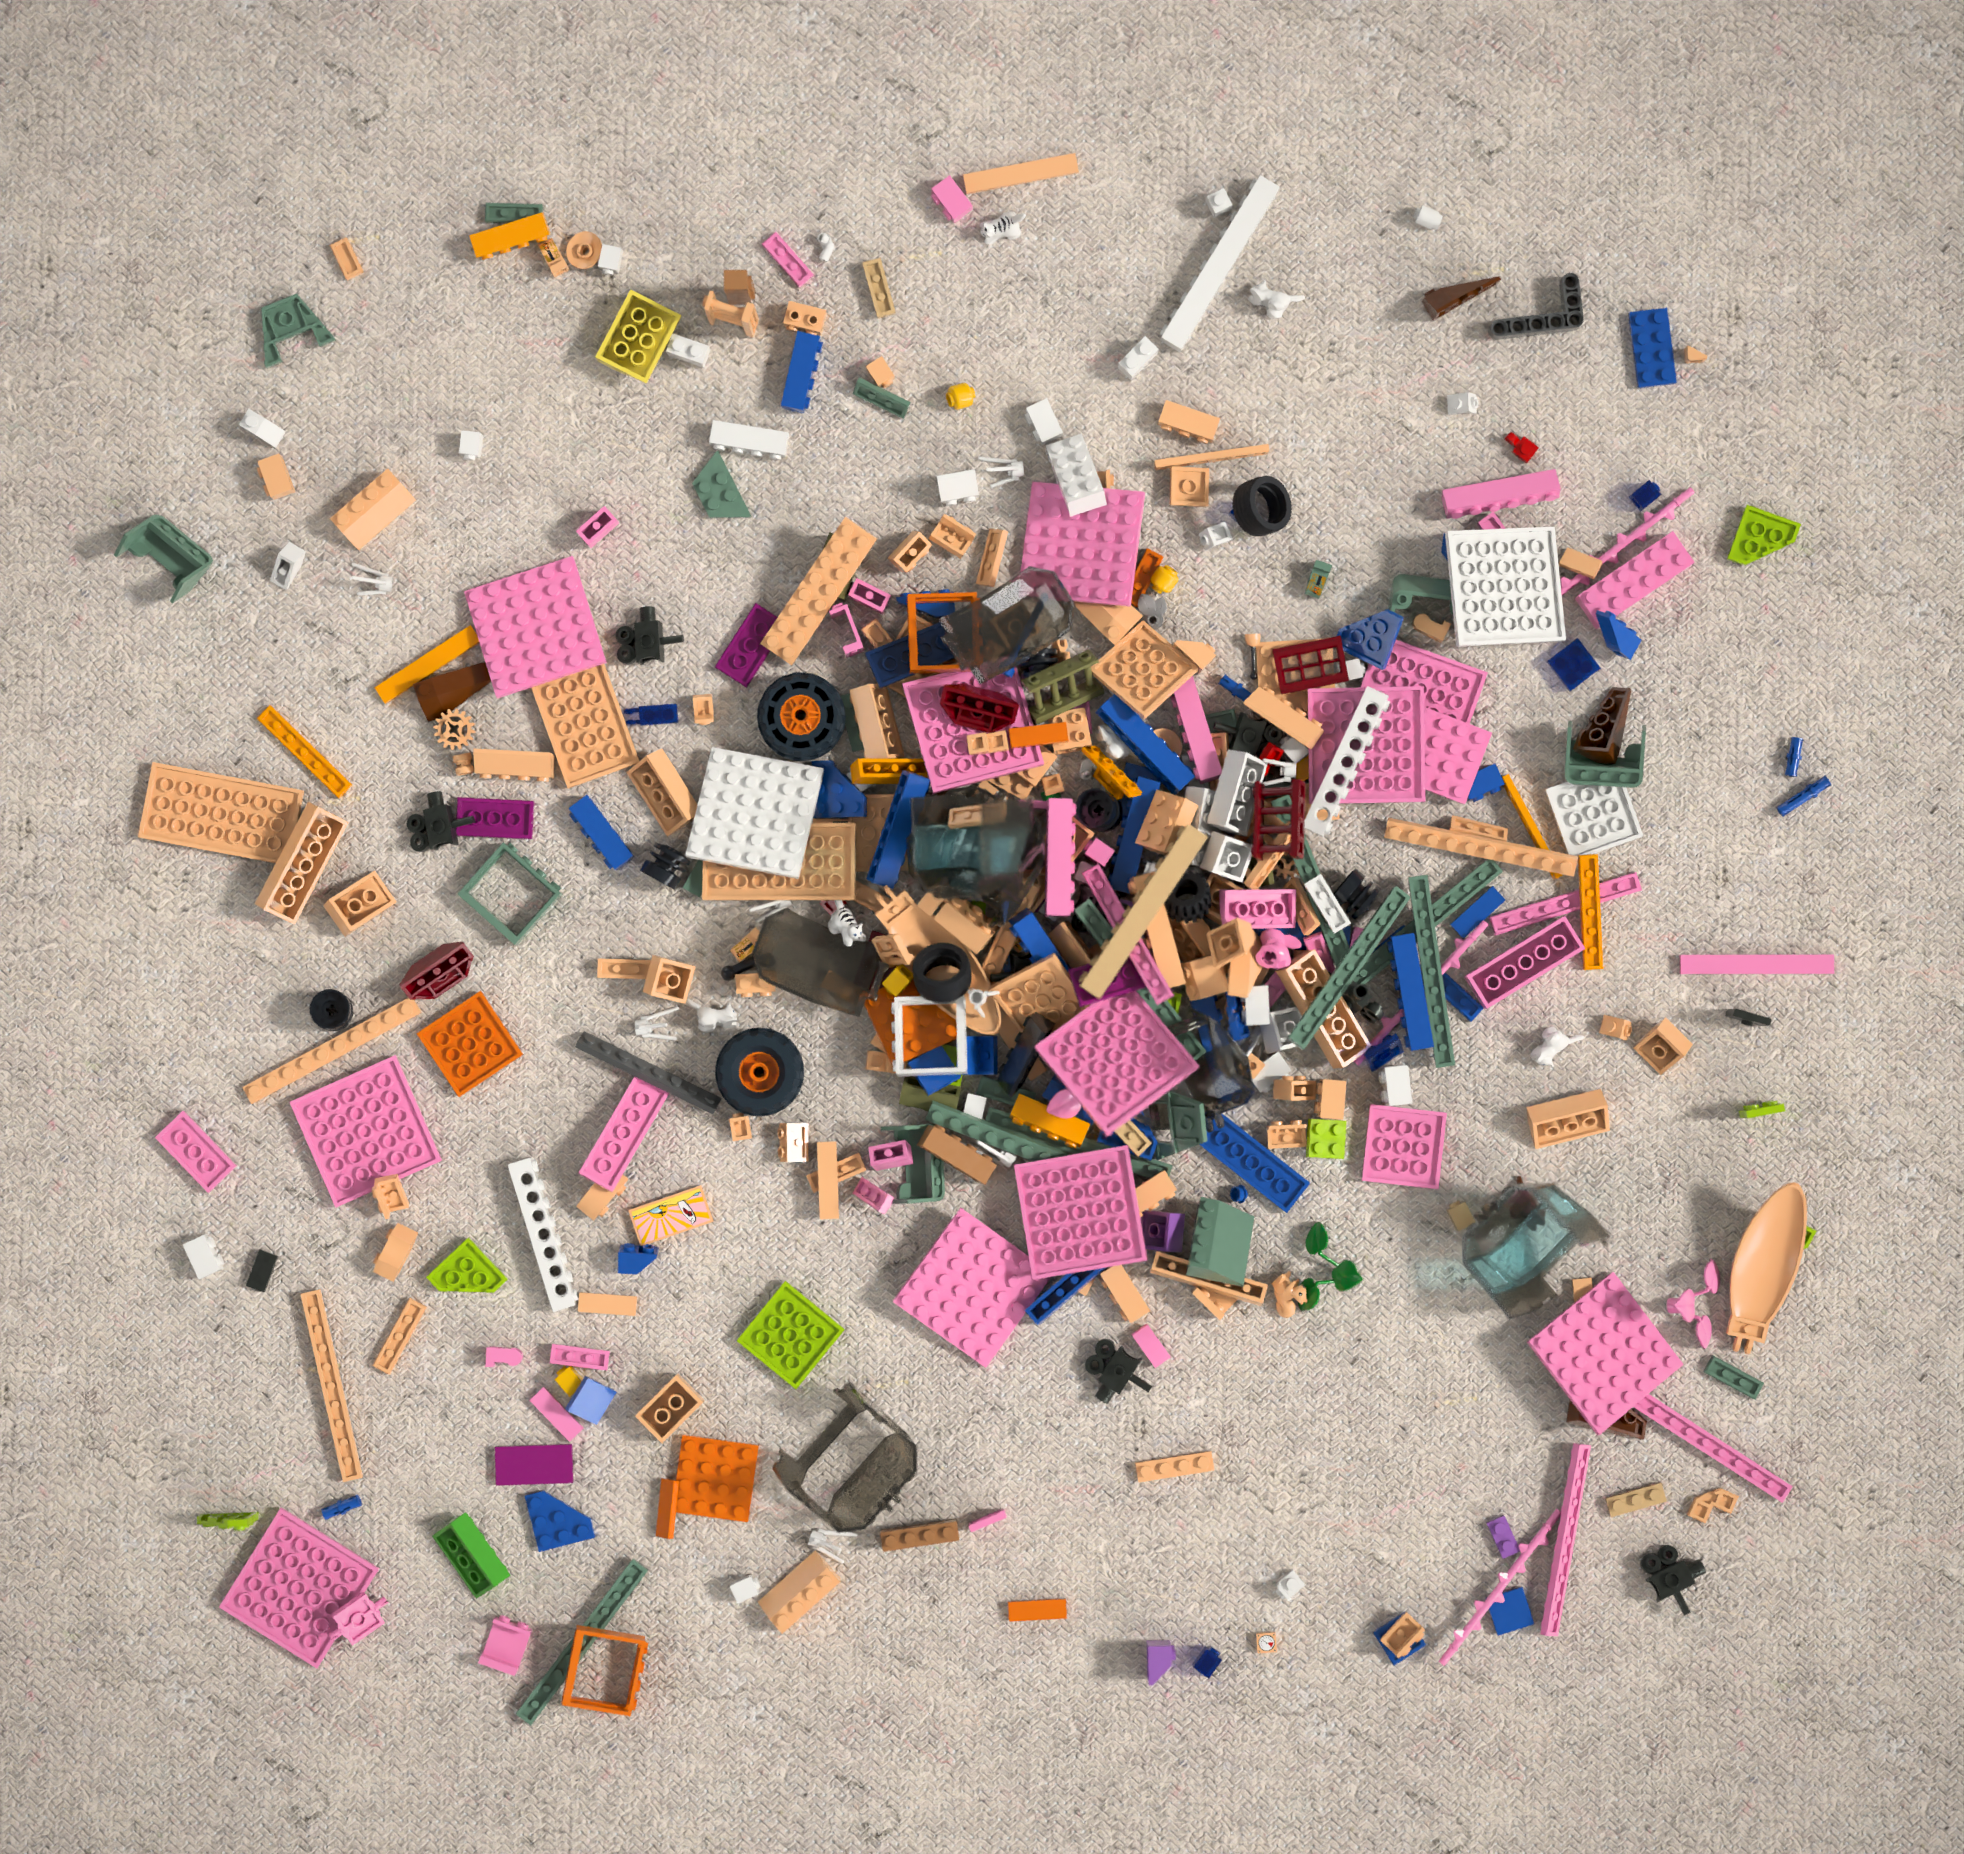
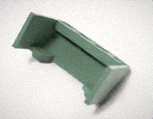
(171, 549)
(1406, 586)
(1625, 773)
(926, 1173)

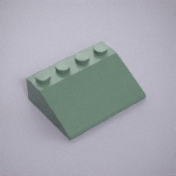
(1220, 1242)

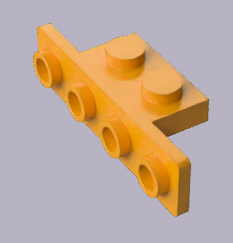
(1110, 775)

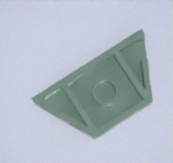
(719, 491)

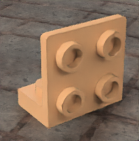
(1077, 731)
(1215, 1302)

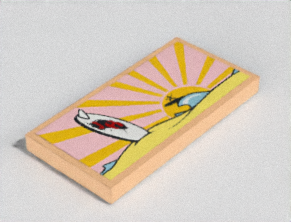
(671, 1215)

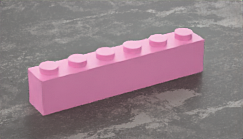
(1501, 494)
(1196, 732)

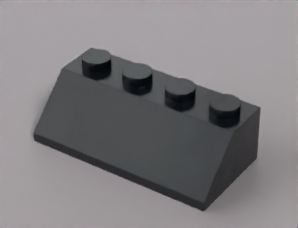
(1023, 1055)

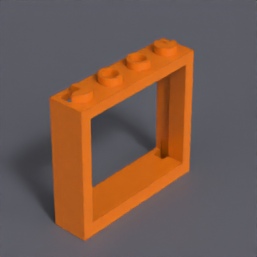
(912, 599)
(634, 1686)

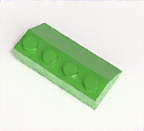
(471, 1555)

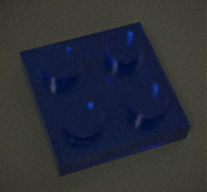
(1573, 664)
(1384, 1052)

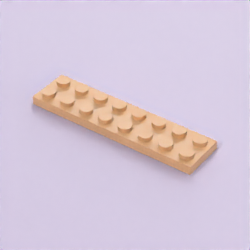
(818, 590)

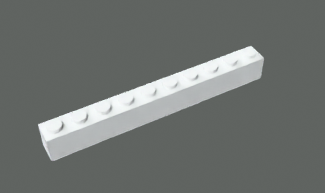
(1219, 264)

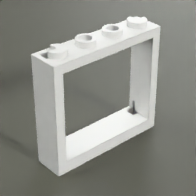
(897, 1045)

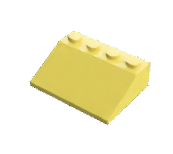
(638, 337)

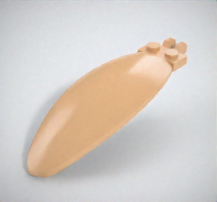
(921, 930)
(1766, 1264)

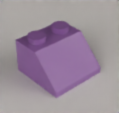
(1163, 1230)
(1159, 1659)

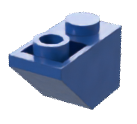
(1485, 781)
(635, 1258)

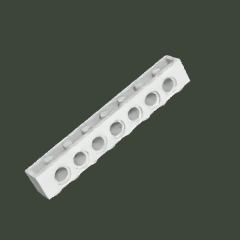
(1370, 697)
(557, 1300)

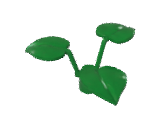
(1344, 1276)

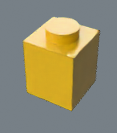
(898, 980)
(568, 1379)

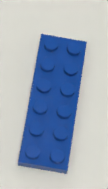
(1255, 1164)

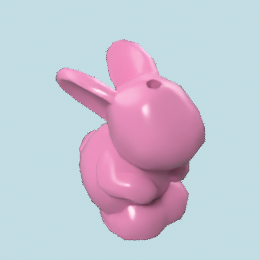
(1274, 949)

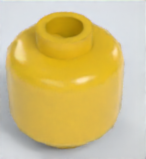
(960, 396)
(1164, 579)

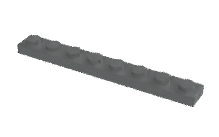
(648, 1072)

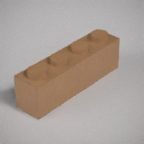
(738, 287)
(957, 1154)
(919, 1535)

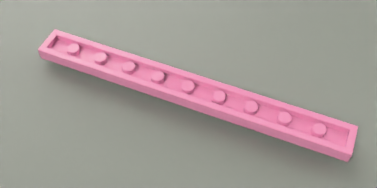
(1714, 1447)
(1565, 1539)

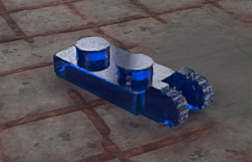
(654, 715)

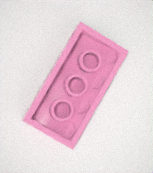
(1259, 907)

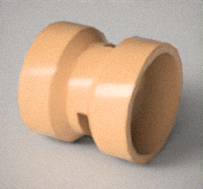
(463, 764)

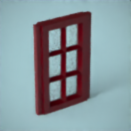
(1310, 665)

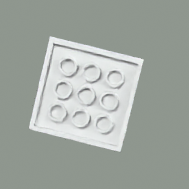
(1593, 817)

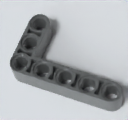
(1544, 319)

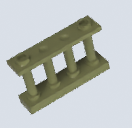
(1068, 699)

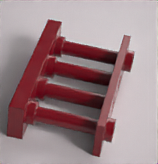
(1295, 828)

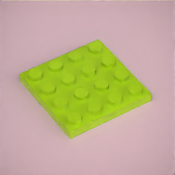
(790, 1335)

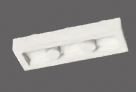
(1327, 903)

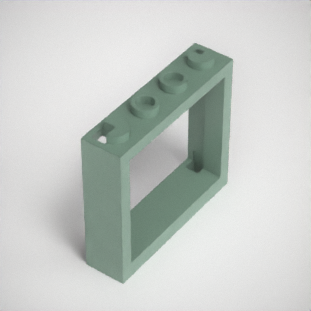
(491, 918)

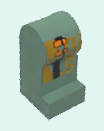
(1317, 579)

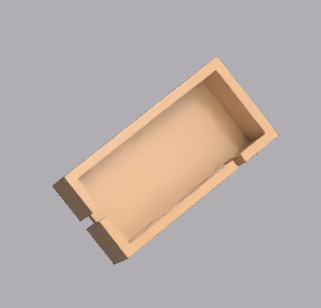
(961, 920)

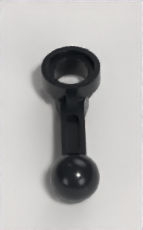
(728, 972)

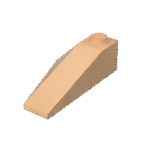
(1110, 620)

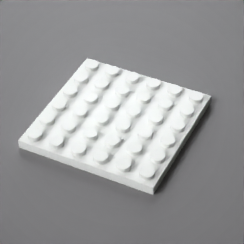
(1505, 586)
(755, 812)

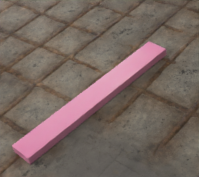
(1561, 905)
(1139, 955)
(1756, 964)

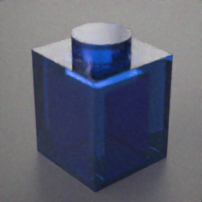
(1645, 495)
(1207, 1661)

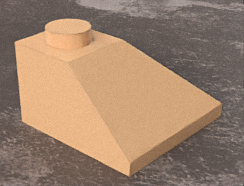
(1196, 652)
(1230, 941)

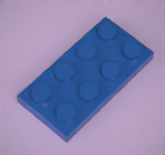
(1652, 348)

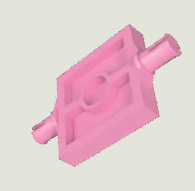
(358, 1618)

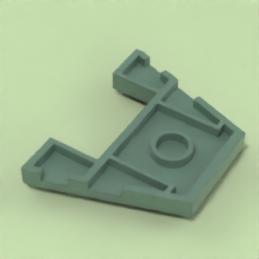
(285, 320)
(1185, 1123)

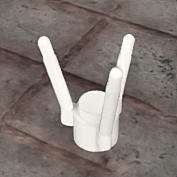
(1013, 468)
(383, 582)
(1287, 770)
(781, 904)
(979, 997)
(643, 1026)
(1256, 1039)
(1003, 1157)
(818, 1542)

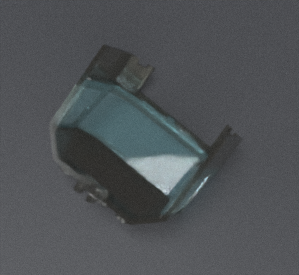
(972, 858)
(1522, 1241)

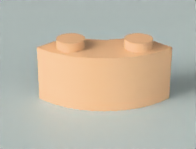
(597, 1198)
(395, 1252)

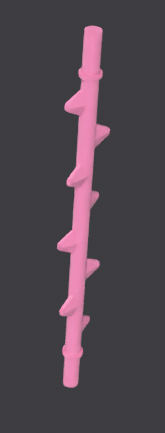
(1623, 540)
(1452, 961)
(1504, 1578)

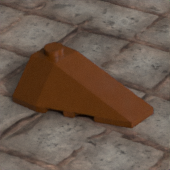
(1448, 298)
(450, 689)
(1604, 733)
(1628, 1425)

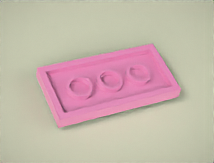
(196, 1151)

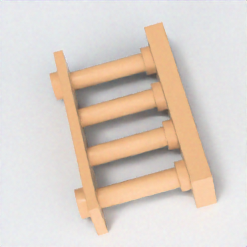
(744, 317)
(1255, 877)

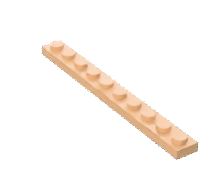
(1481, 847)
(331, 1050)
(331, 1385)

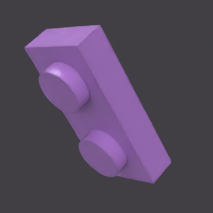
(1503, 1536)

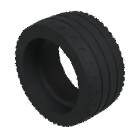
(1277, 501)
(948, 989)

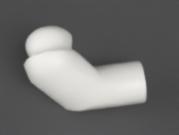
(827, 246)
(1086, 769)

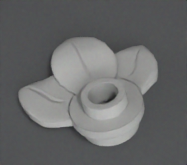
(1151, 608)

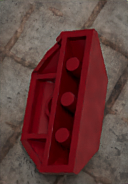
(978, 707)
(437, 971)

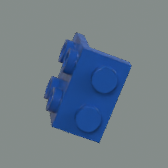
(982, 1055)

